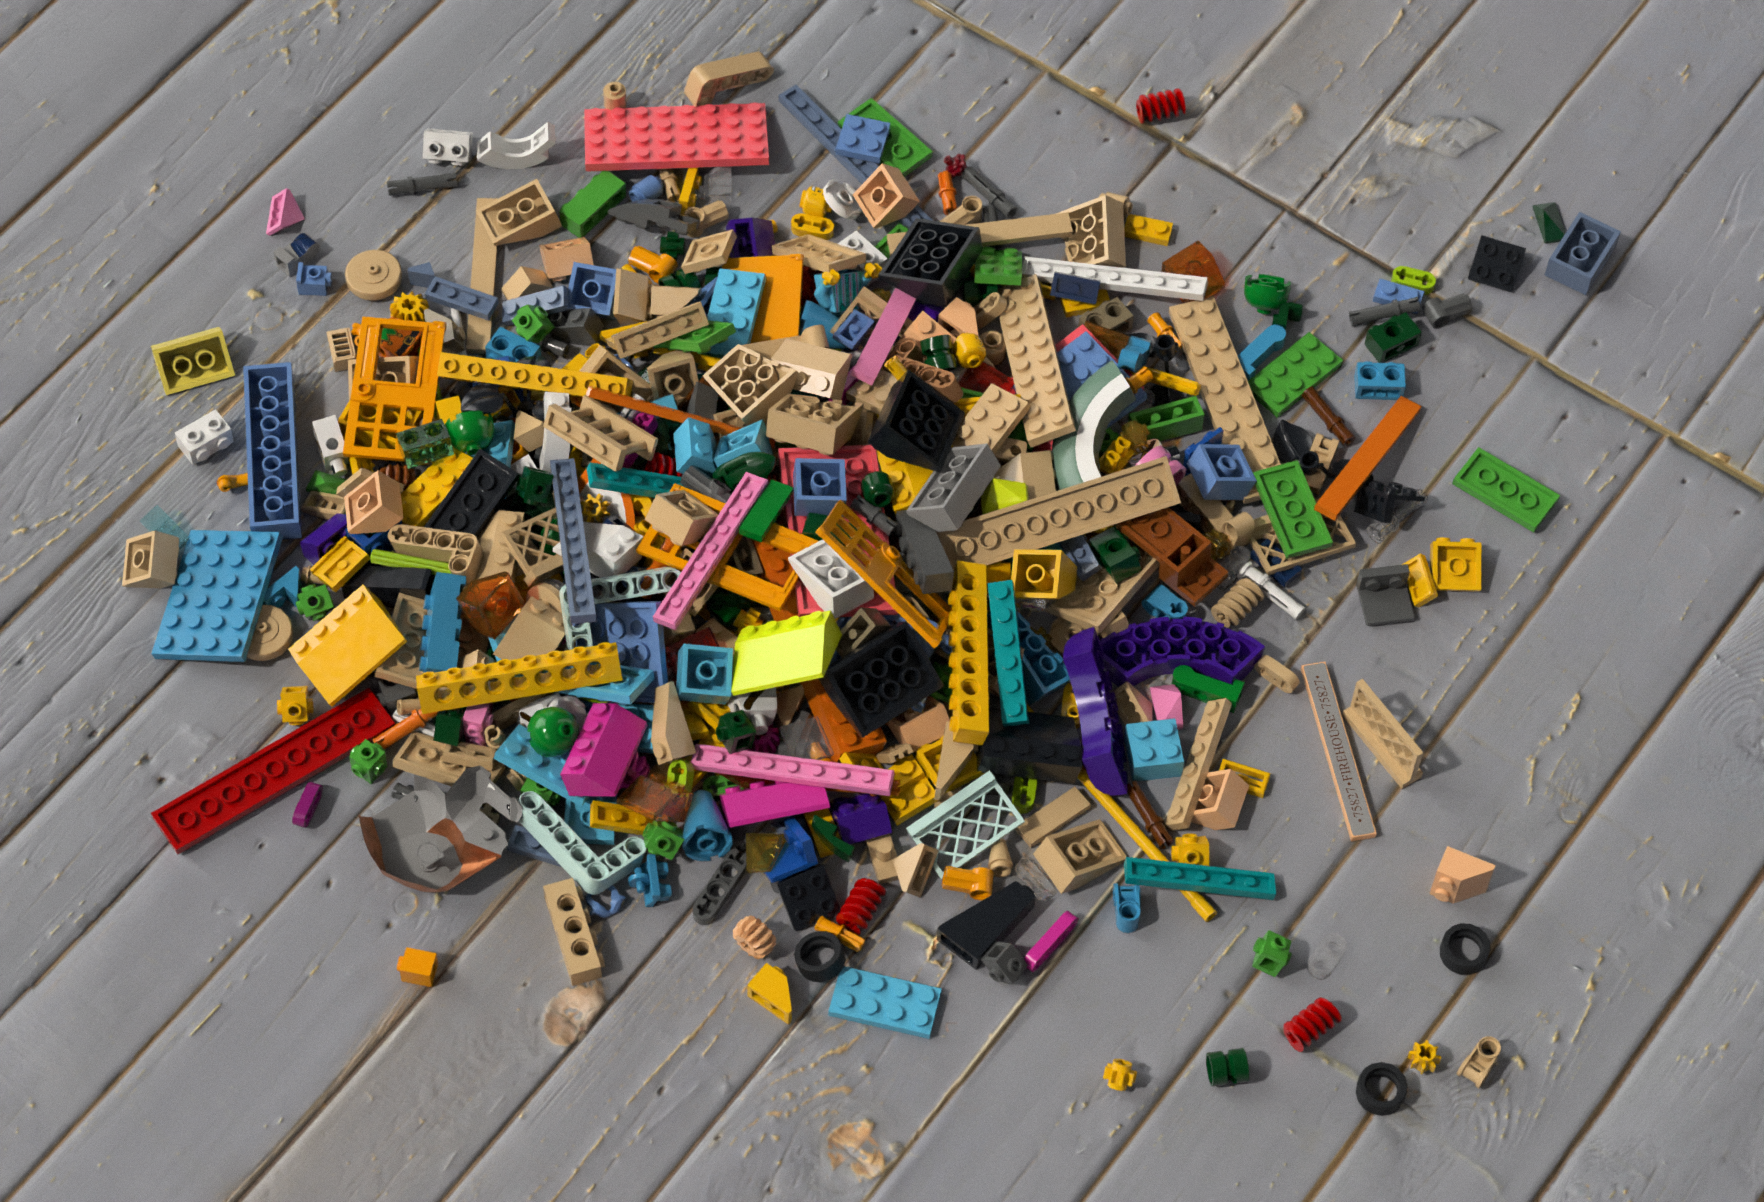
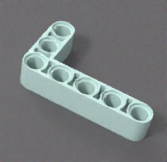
(609, 594)
(575, 849)

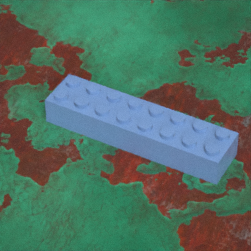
(272, 449)

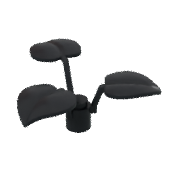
(1166, 350)
(488, 399)
(1295, 442)

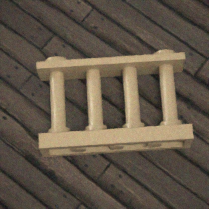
(595, 443)

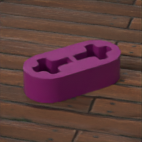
(307, 804)

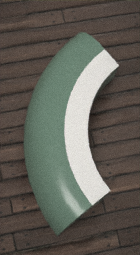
(1092, 408)

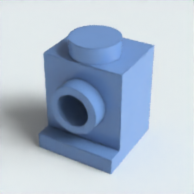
(313, 279)

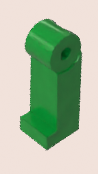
(1206, 688)

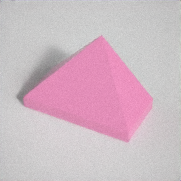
(283, 212)
(1167, 703)

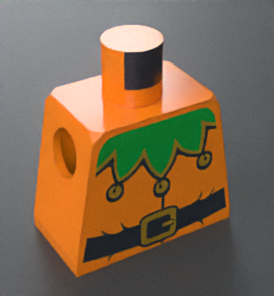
(399, 342)

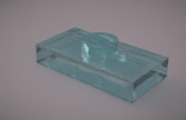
(158, 520)

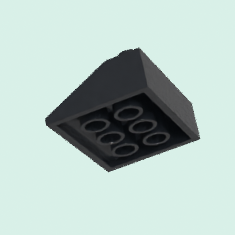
(933, 260)
(916, 424)
(881, 679)
(1037, 750)

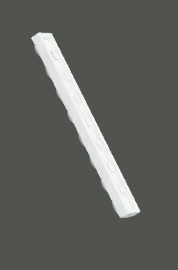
(1121, 278)

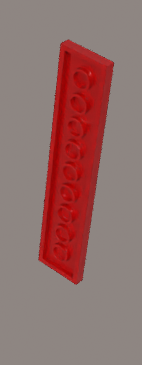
(271, 771)

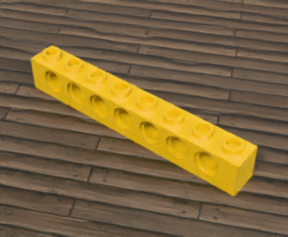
(527, 376)
(969, 654)
(511, 687)

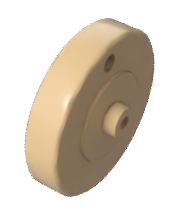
(373, 275)
(271, 635)

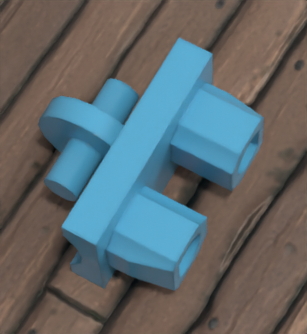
(647, 881)

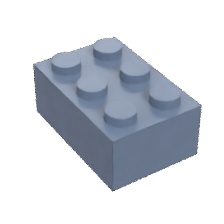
(1582, 253)

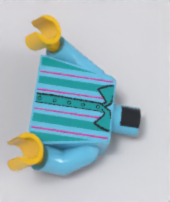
(838, 290)

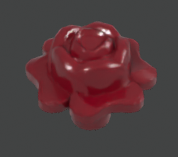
(955, 165)

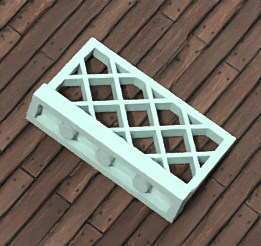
(957, 804)

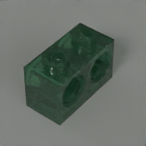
(424, 443)

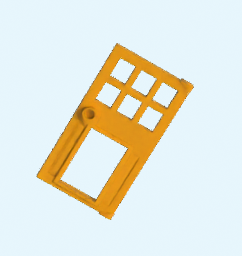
(391, 394)
(881, 568)
(725, 575)

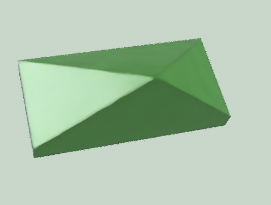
(324, 482)

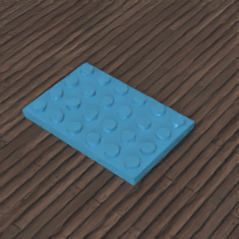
(217, 595)

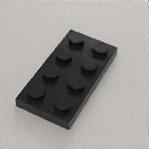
(474, 496)

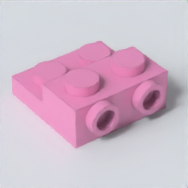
(475, 722)

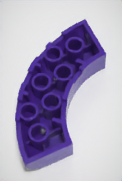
(1166, 643)
(1097, 710)

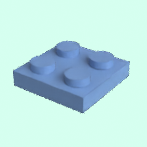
(863, 138)

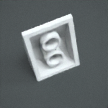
(609, 548)
(830, 579)

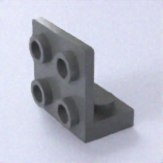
(1385, 595)

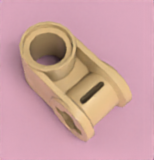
(1478, 1065)

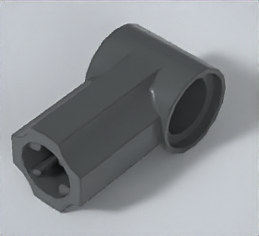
(1440, 311)

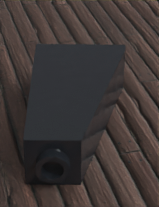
(390, 581)
(989, 921)

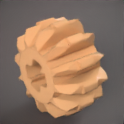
(754, 937)

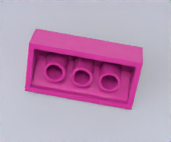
(603, 751)
(770, 801)

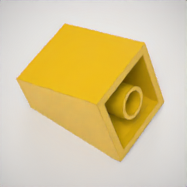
(1042, 574)

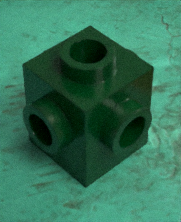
(535, 485)
(736, 731)

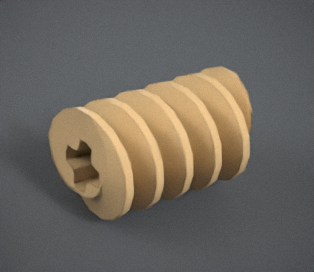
(1237, 602)

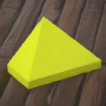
(1003, 494)

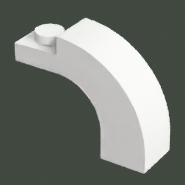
(516, 153)
(554, 446)

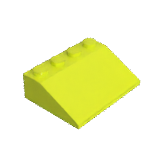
(784, 652)

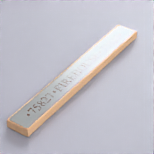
(1338, 751)

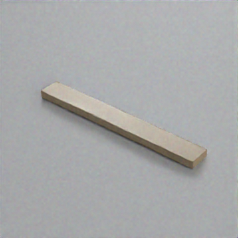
(1012, 230)
(482, 280)

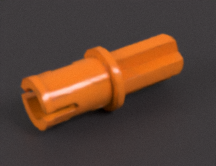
(947, 192)

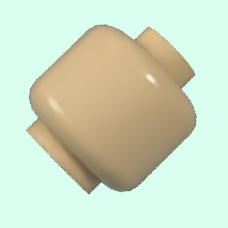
(994, 345)

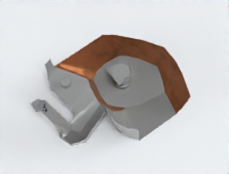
(440, 835)

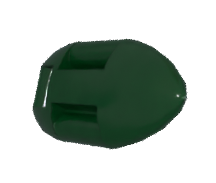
(756, 463)

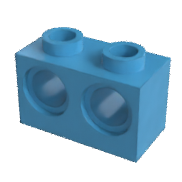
(512, 345)
(1378, 381)

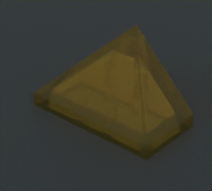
(762, 851)

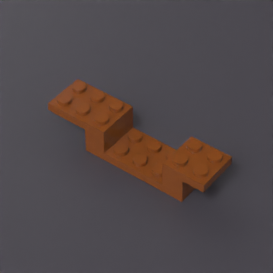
(1179, 550)

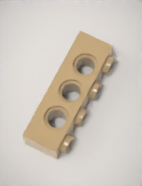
(579, 968)

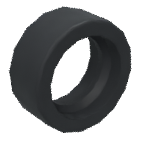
(1464, 931)
(825, 971)
(1383, 1070)

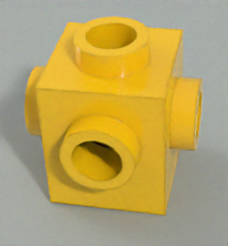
(295, 705)
(1191, 849)

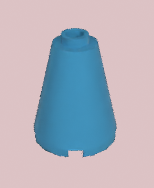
(812, 315)
(705, 829)

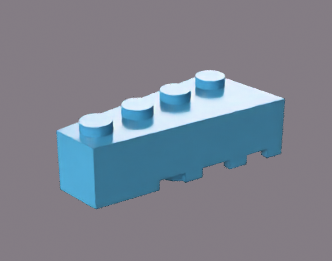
(442, 623)
(1042, 668)

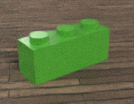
(592, 203)
(1171, 419)

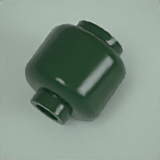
(878, 489)

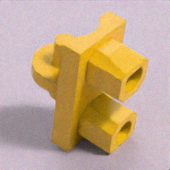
(1116, 456)

